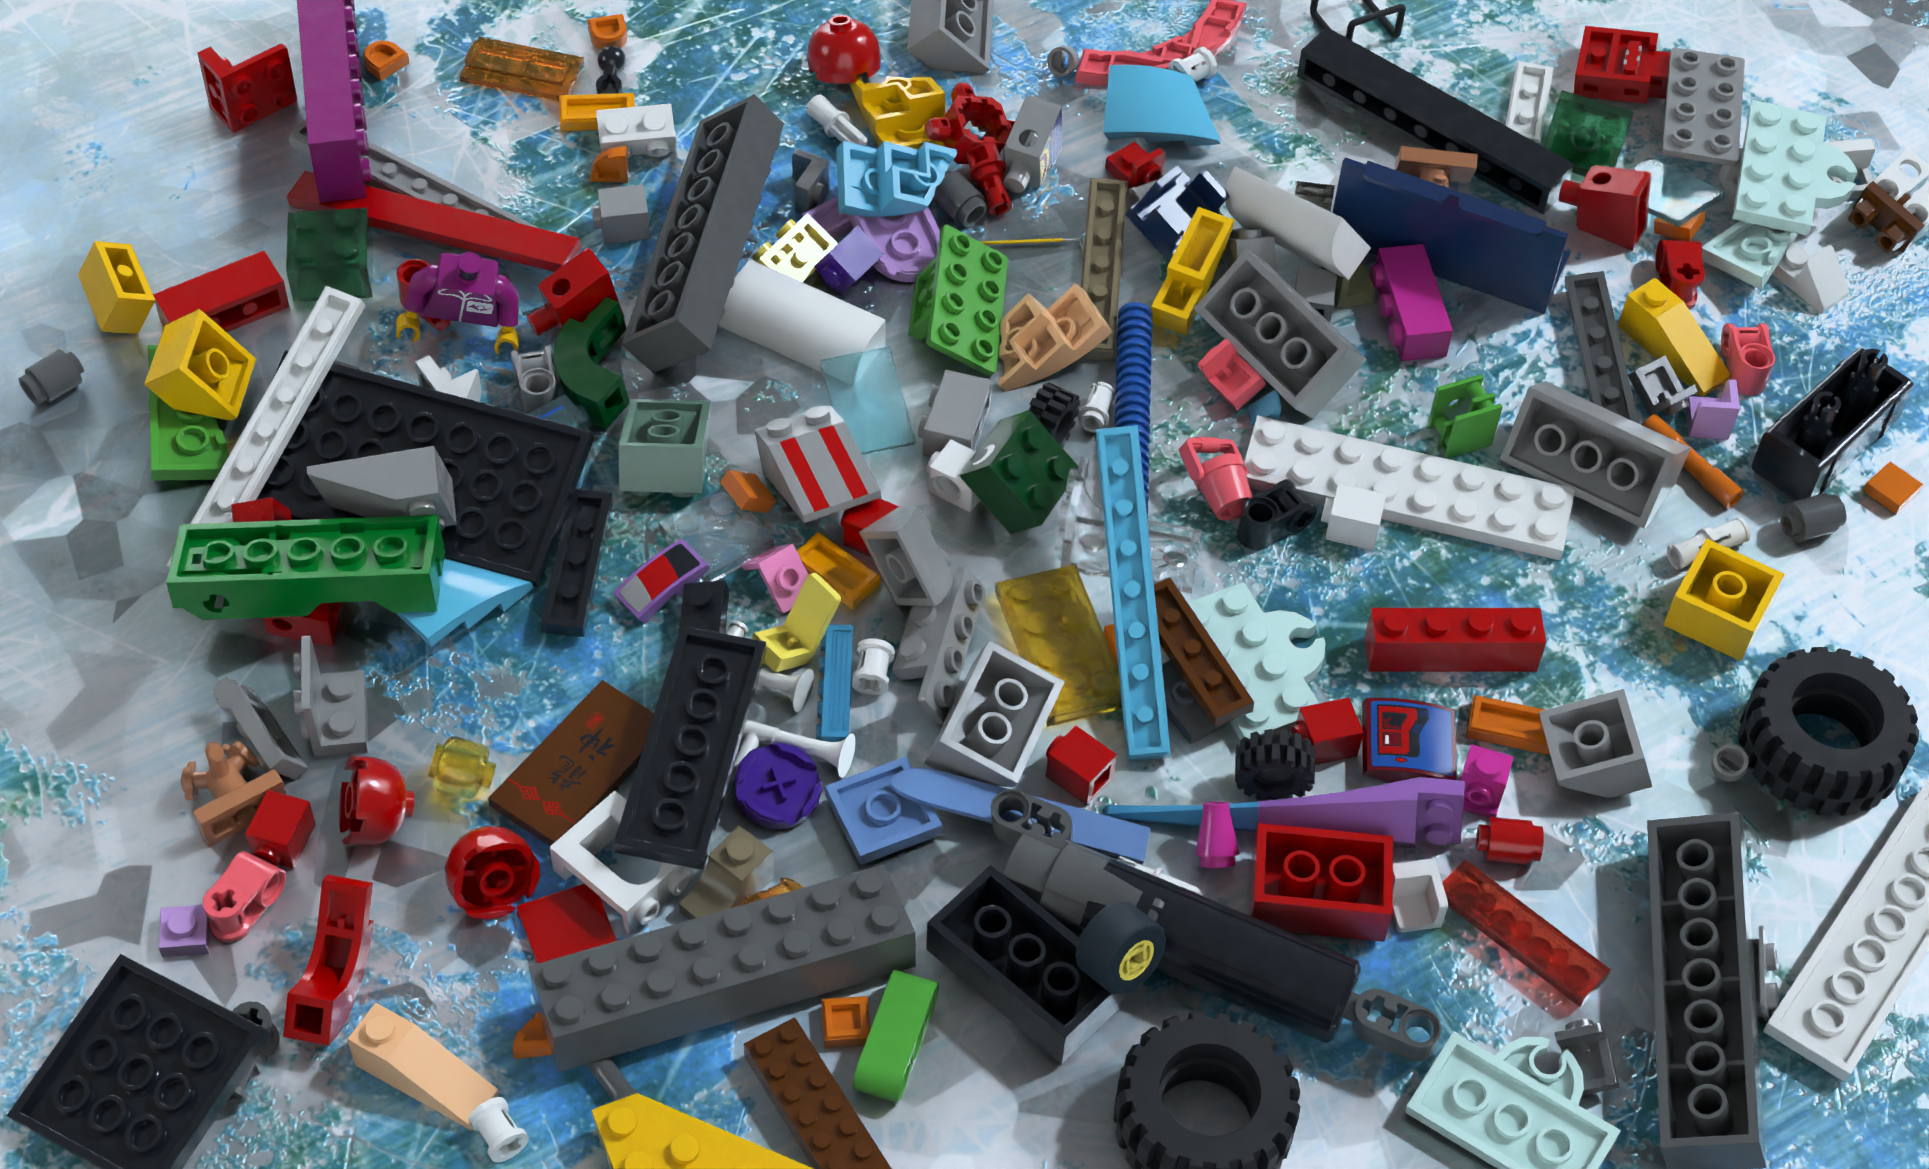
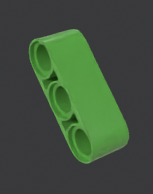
(896, 1036)

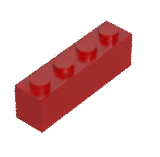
(1454, 639)

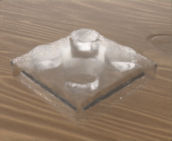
(718, 533)

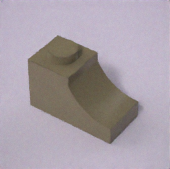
(734, 870)

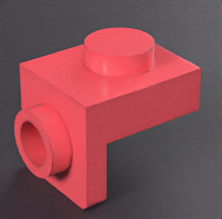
(1230, 374)

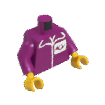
(462, 291)

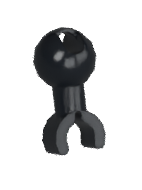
(611, 62)

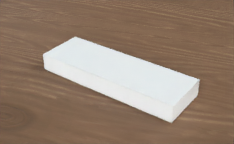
(1529, 99)

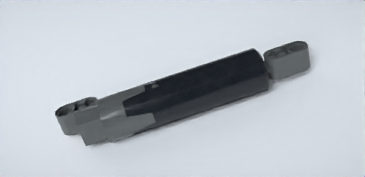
(1205, 940)

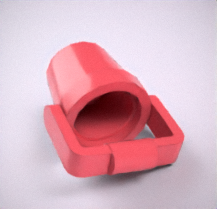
(1220, 478)

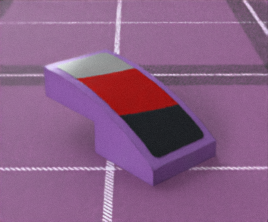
(661, 578)

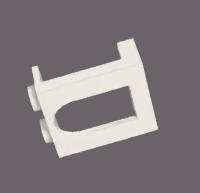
(576, 854)

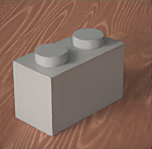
(956, 412)

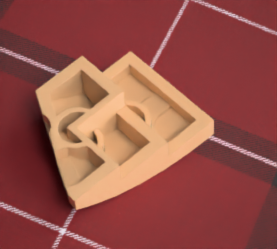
(1047, 340)

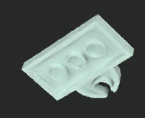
(1788, 169)
(1263, 656)
(1510, 1109)

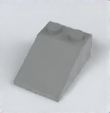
(389, 485)

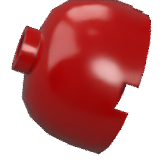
(843, 50)
(373, 802)
(491, 871)

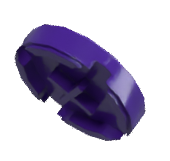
(777, 786)

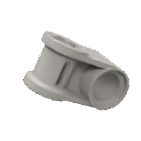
(535, 378)

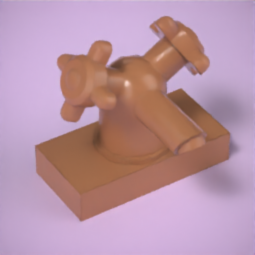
(1436, 165)
(234, 798)

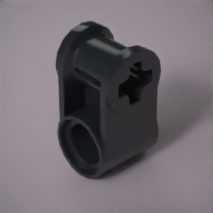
(1273, 516)

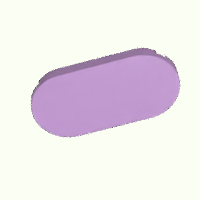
(906, 241)

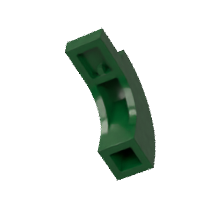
(577, 359)

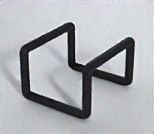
(1377, 14)

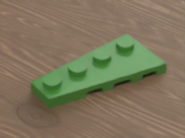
(183, 442)

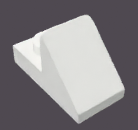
(1813, 277)
(438, 379)

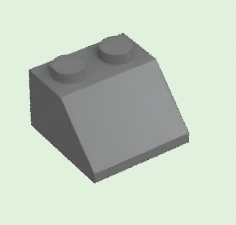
(909, 557)
(1596, 746)

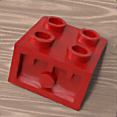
(249, 89)

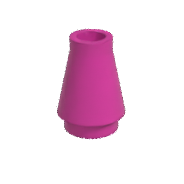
(1217, 837)

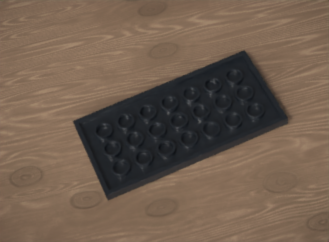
(505, 466)

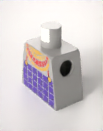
(1032, 157)

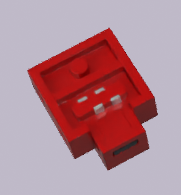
(1621, 66)

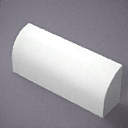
(1295, 223)
(797, 318)

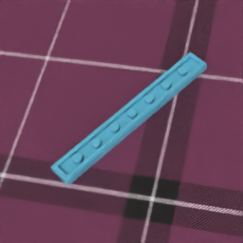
(1133, 594)

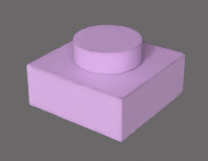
(184, 931)

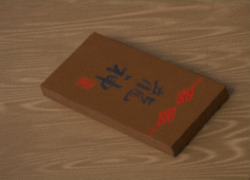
(575, 765)

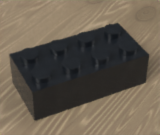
(1020, 963)

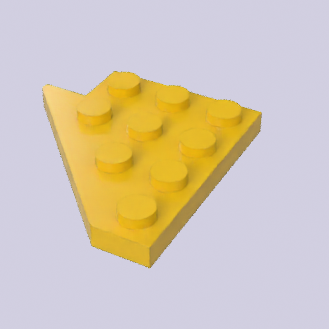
(655, 1136)

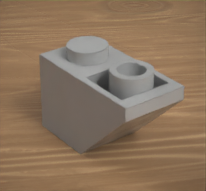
(1252, 240)

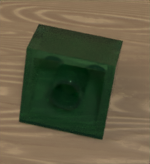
(1588, 132)

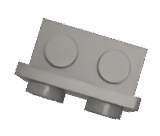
(330, 705)

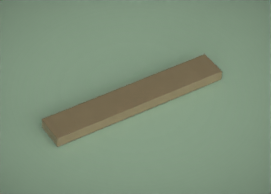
(1104, 255)

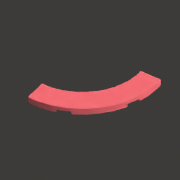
(1211, 30)

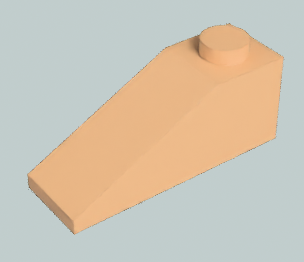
(417, 1065)

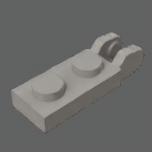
(260, 728)

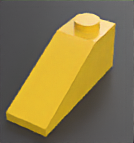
(1666, 327)

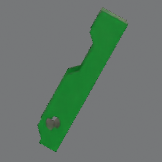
(299, 564)

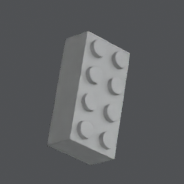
(1280, 334)

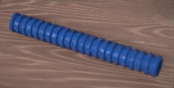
(1134, 377)

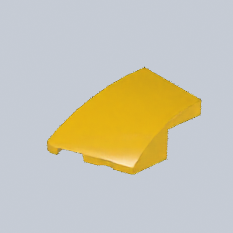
(900, 108)

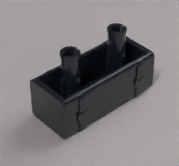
(1832, 424)

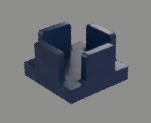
(1171, 206)

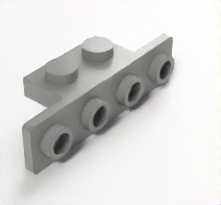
(938, 642)

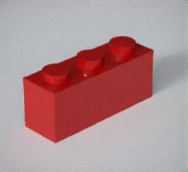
(227, 295)

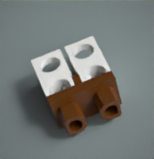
(1896, 204)

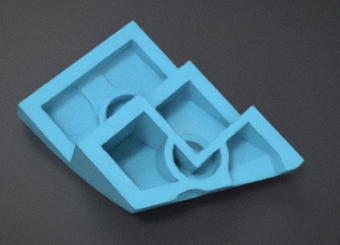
(1156, 106)
(889, 178)
(465, 598)

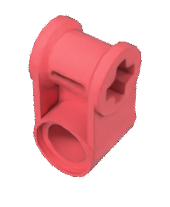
(1748, 356)
(242, 896)

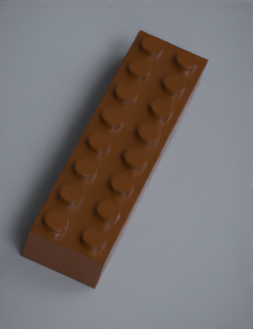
(811, 1100)

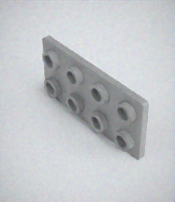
(1703, 107)

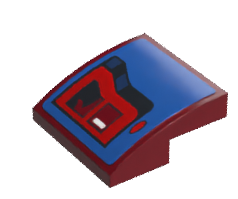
(1407, 740)

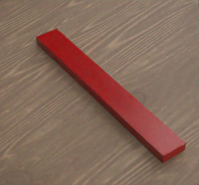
(448, 225)

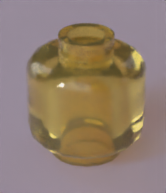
(461, 767)

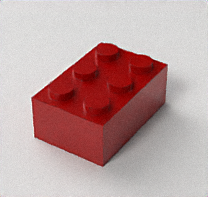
(1322, 881)

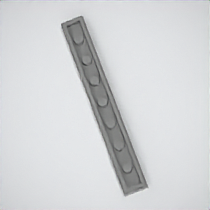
(405, 178)

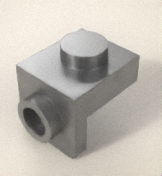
(812, 180)
(1660, 388)
(1592, 1052)

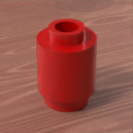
(1510, 840)

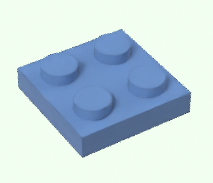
(876, 816)

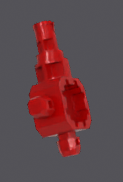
(983, 154)

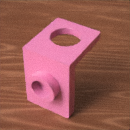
(781, 572)

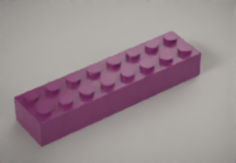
(334, 98)

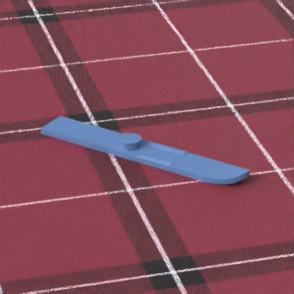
(974, 800)

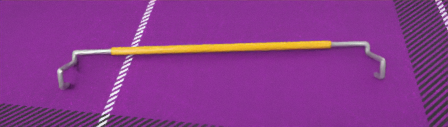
(1034, 241)

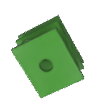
(1469, 421)

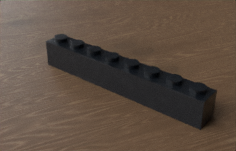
(1433, 118)

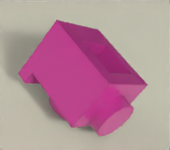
(1485, 780)

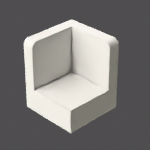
(1418, 896)

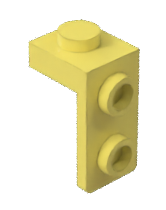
(804, 627)

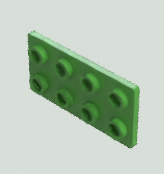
(961, 301)

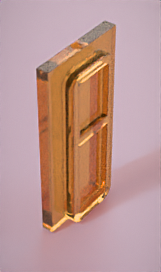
(521, 68)

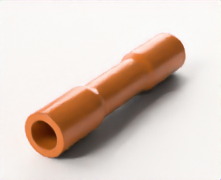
(1710, 477)

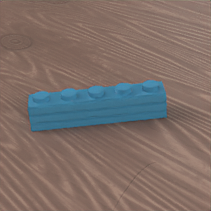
(836, 683)

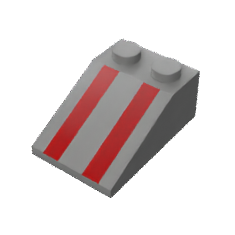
(815, 463)

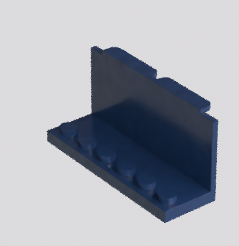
(1462, 235)

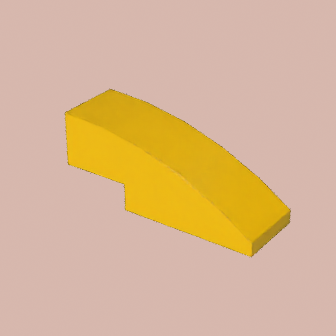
(1191, 270)

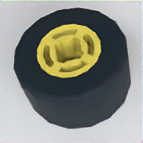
(1120, 947)

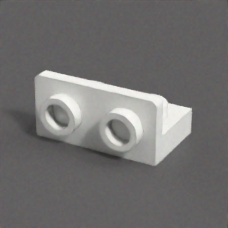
(639, 128)

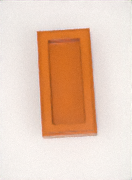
(1506, 724)

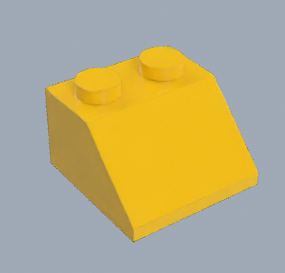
(200, 368)

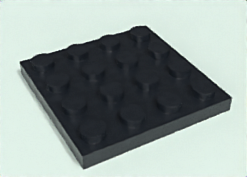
(139, 1072)

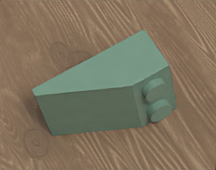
(664, 447)

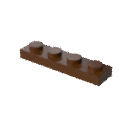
(1198, 657)

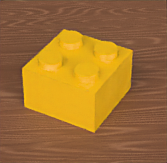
(1723, 599)

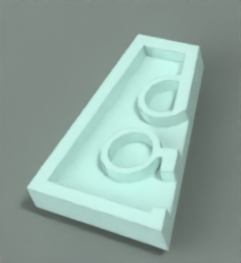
(1748, 251)

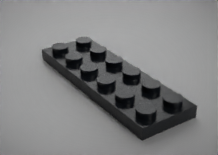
(690, 748)

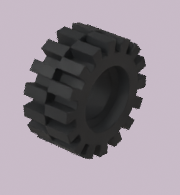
(1056, 410)
(1275, 765)

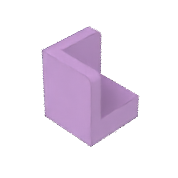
(1713, 416)

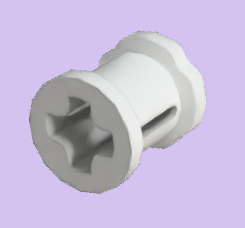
(1201, 71)
(872, 666)
(498, 1129)

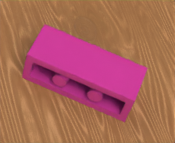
(1411, 302)

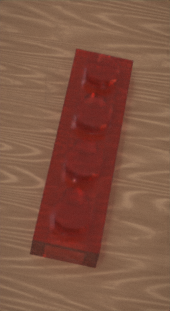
(1524, 933)

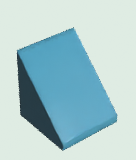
(1267, 406)

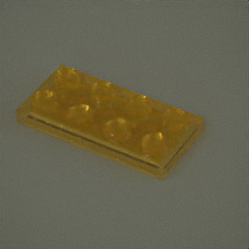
(1062, 635)

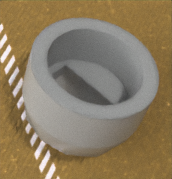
(1057, 58)
(1734, 758)

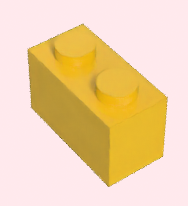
(116, 287)

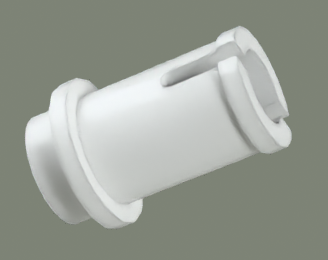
(1095, 411)

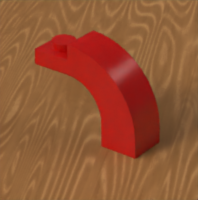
(329, 986)

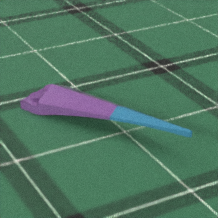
(1402, 809)

